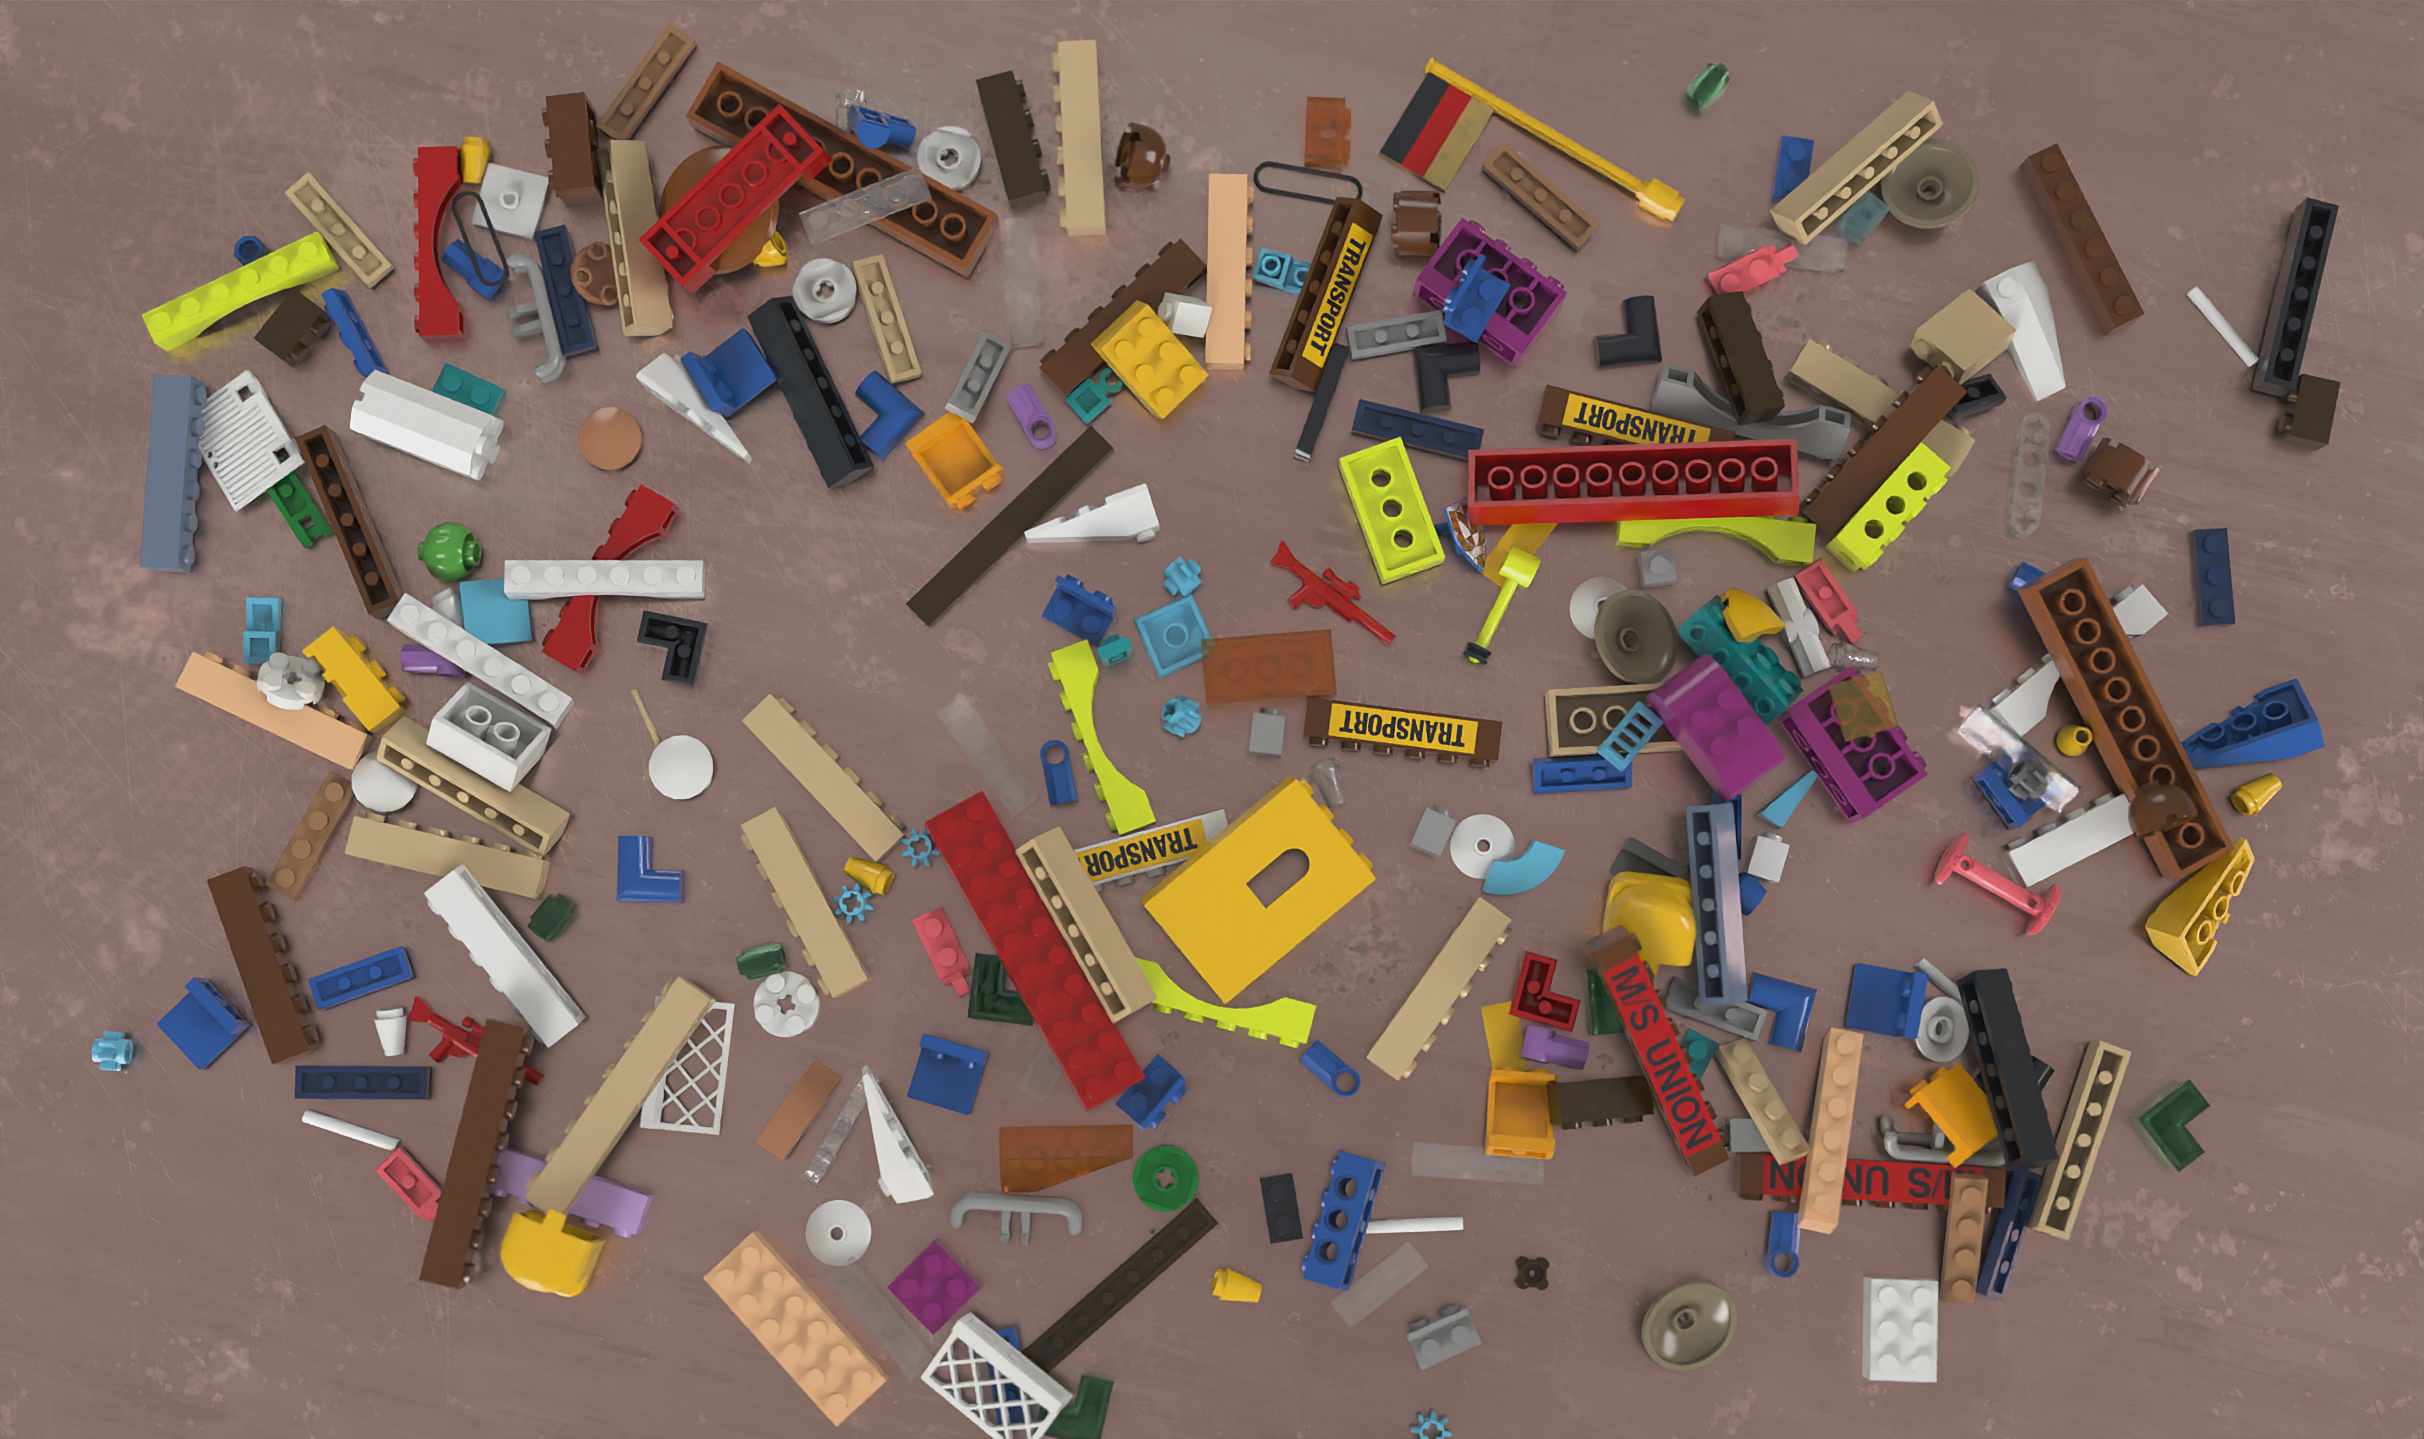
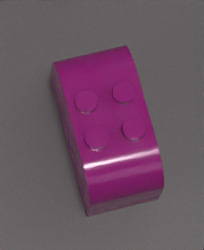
(1716, 727)

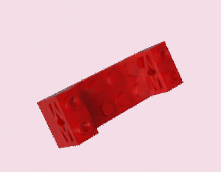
(733, 197)

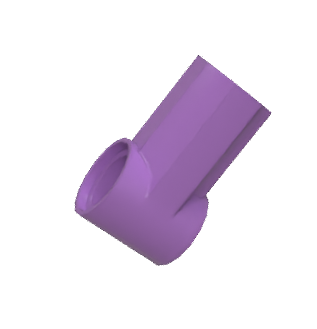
(1031, 415)
(2080, 430)
(420, 659)
(1546, 1046)

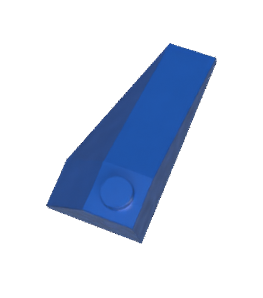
(2268, 729)

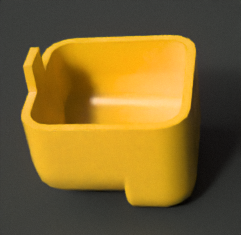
(1657, 912)
(549, 1253)

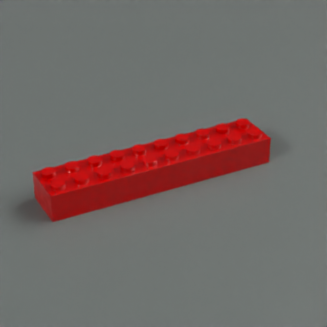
(1633, 482)
(1033, 951)

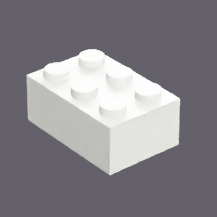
(488, 736)
(1900, 1329)

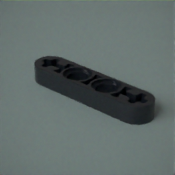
(1321, 402)

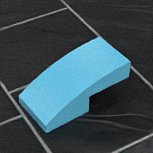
(263, 628)

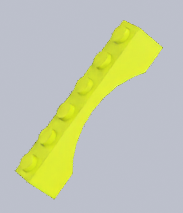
(198, 309)
(1781, 540)
(1079, 675)
(1281, 1018)

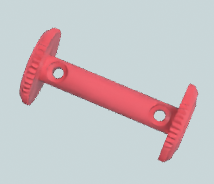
(1998, 884)

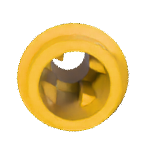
(474, 159)
(2067, 739)
(2255, 794)
(870, 875)
(1235, 1286)

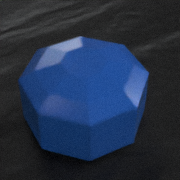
(249, 249)

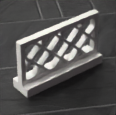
(653, 1105)
(1006, 1361)

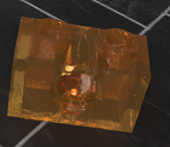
(1323, 113)

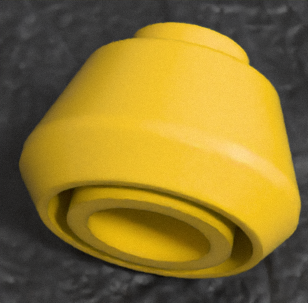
(773, 253)

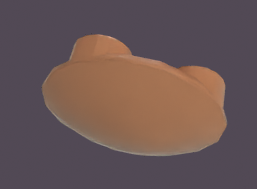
(594, 274)
(609, 438)

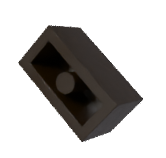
(293, 328)
(2309, 412)

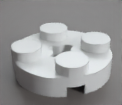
(965, 149)
(834, 275)
(304, 673)
(795, 1021)

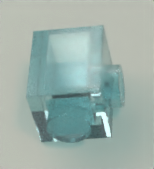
(1862, 218)

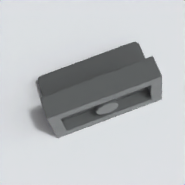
(1641, 858)

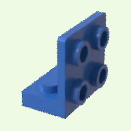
(1476, 300)
(730, 373)
(1080, 611)
(1994, 783)
(1886, 1001)
(202, 1023)
(947, 1074)
(1149, 1096)

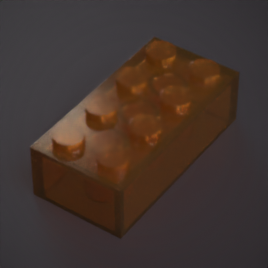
(1268, 668)

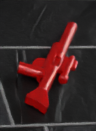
(1336, 595)
(456, 1040)

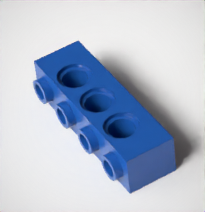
(1350, 1238)

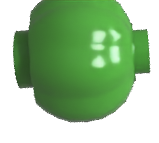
(449, 551)

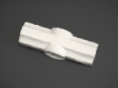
(1800, 627)

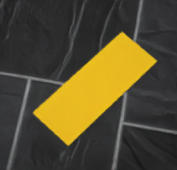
(1524, 536)
(1504, 1036)

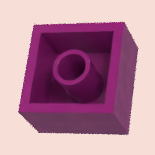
(934, 1286)

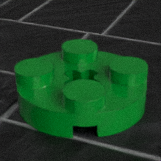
(1149, 1187)

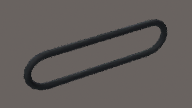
(1307, 170)
(467, 243)

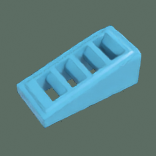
(1612, 755)
(1781, 807)

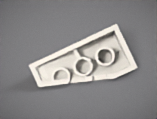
(674, 386)
(1122, 518)
(899, 1163)

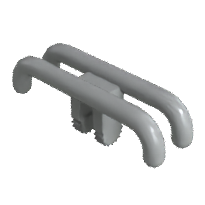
(547, 324)
(1939, 1143)
(1018, 1203)

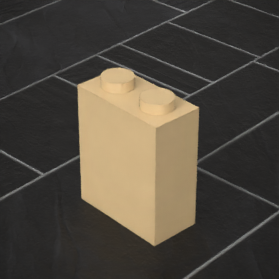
(1963, 337)

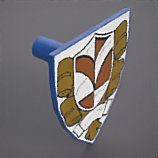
(1465, 538)

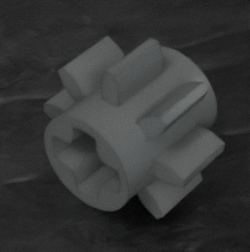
(2028, 779)

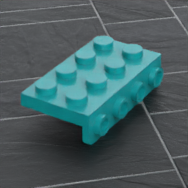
(1748, 664)

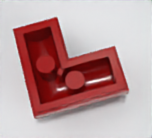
(1533, 999)

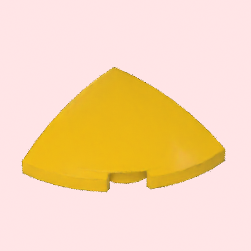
(1749, 616)

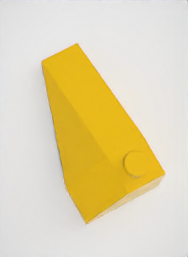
(2190, 915)

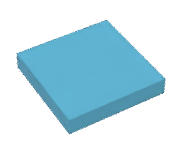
(491, 615)
(1173, 635)

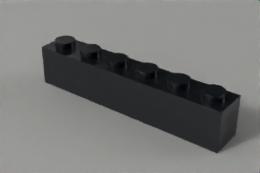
(2295, 297)
(810, 391)
(2007, 1069)

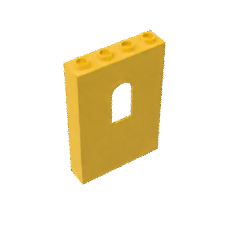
(1221, 920)

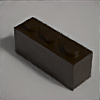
(1599, 1101)

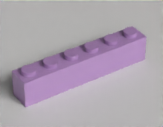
(599, 1202)

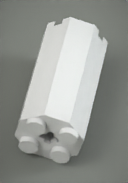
(426, 425)

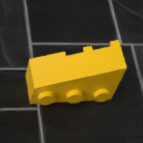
(357, 678)

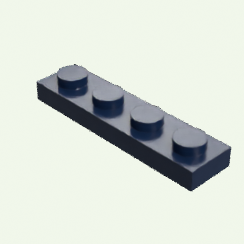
(567, 304)
(1416, 429)
(362, 1082)
(2009, 1234)

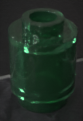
(1708, 85)
(551, 916)
(761, 960)

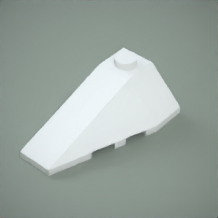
(2025, 303)

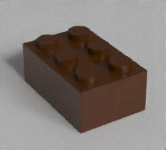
(573, 149)

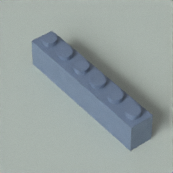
(172, 474)
(1716, 904)

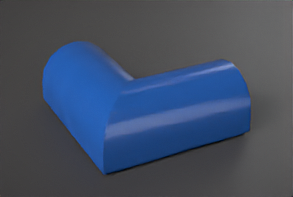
(878, 128)
(894, 411)
(636, 879)
(1792, 1007)

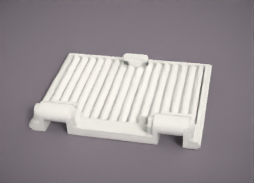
(245, 441)

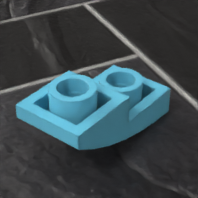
(1280, 271)

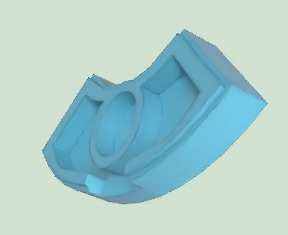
(1524, 871)

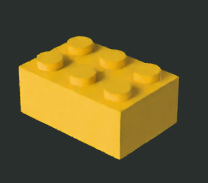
(1149, 359)

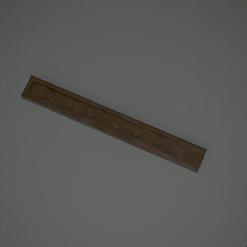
(1009, 526)
(1120, 1287)

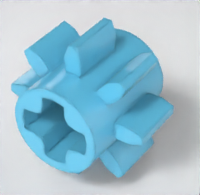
(1182, 576)
(1181, 715)
(923, 855)
(857, 912)
(112, 1050)
(1425, 1424)

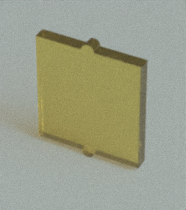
(1863, 706)

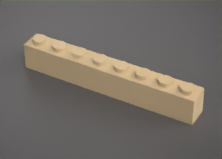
(620, 1097)

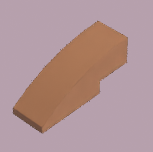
(798, 1110)

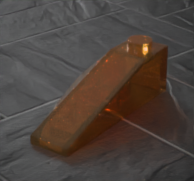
(1049, 1155)

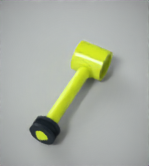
(1518, 569)

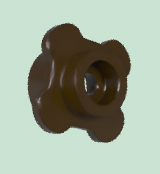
(1539, 1266)

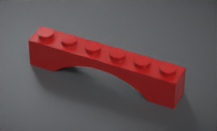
(438, 183)
(642, 521)

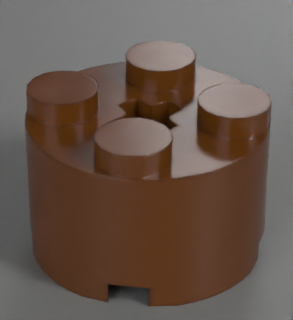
(1418, 222)
(2119, 472)

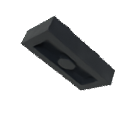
(1281, 1208)

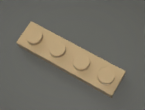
(339, 230)
(886, 319)
(1762, 1101)

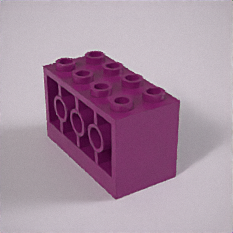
(1511, 329)
(1846, 767)

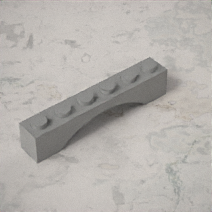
(1817, 429)

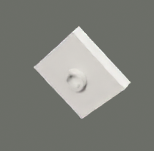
(512, 201)

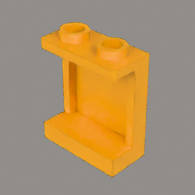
(955, 460)
(1958, 1110)
(1519, 1114)

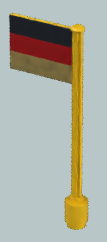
(1452, 113)

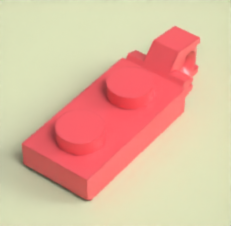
(1751, 269)
(1828, 600)
(944, 949)
(410, 1183)

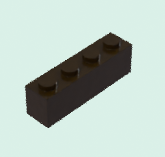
(1011, 138)
(1741, 358)

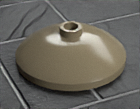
(1937, 168)
(1647, 635)
(1697, 1334)

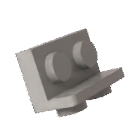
(1443, 1336)

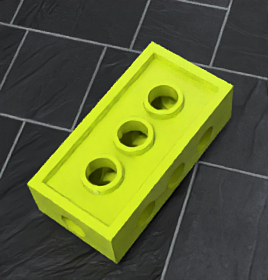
(1926, 476)
(1403, 492)

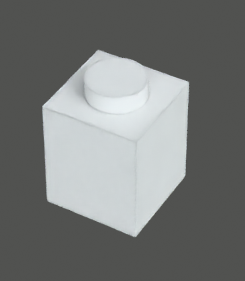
(1184, 314)
(1766, 857)

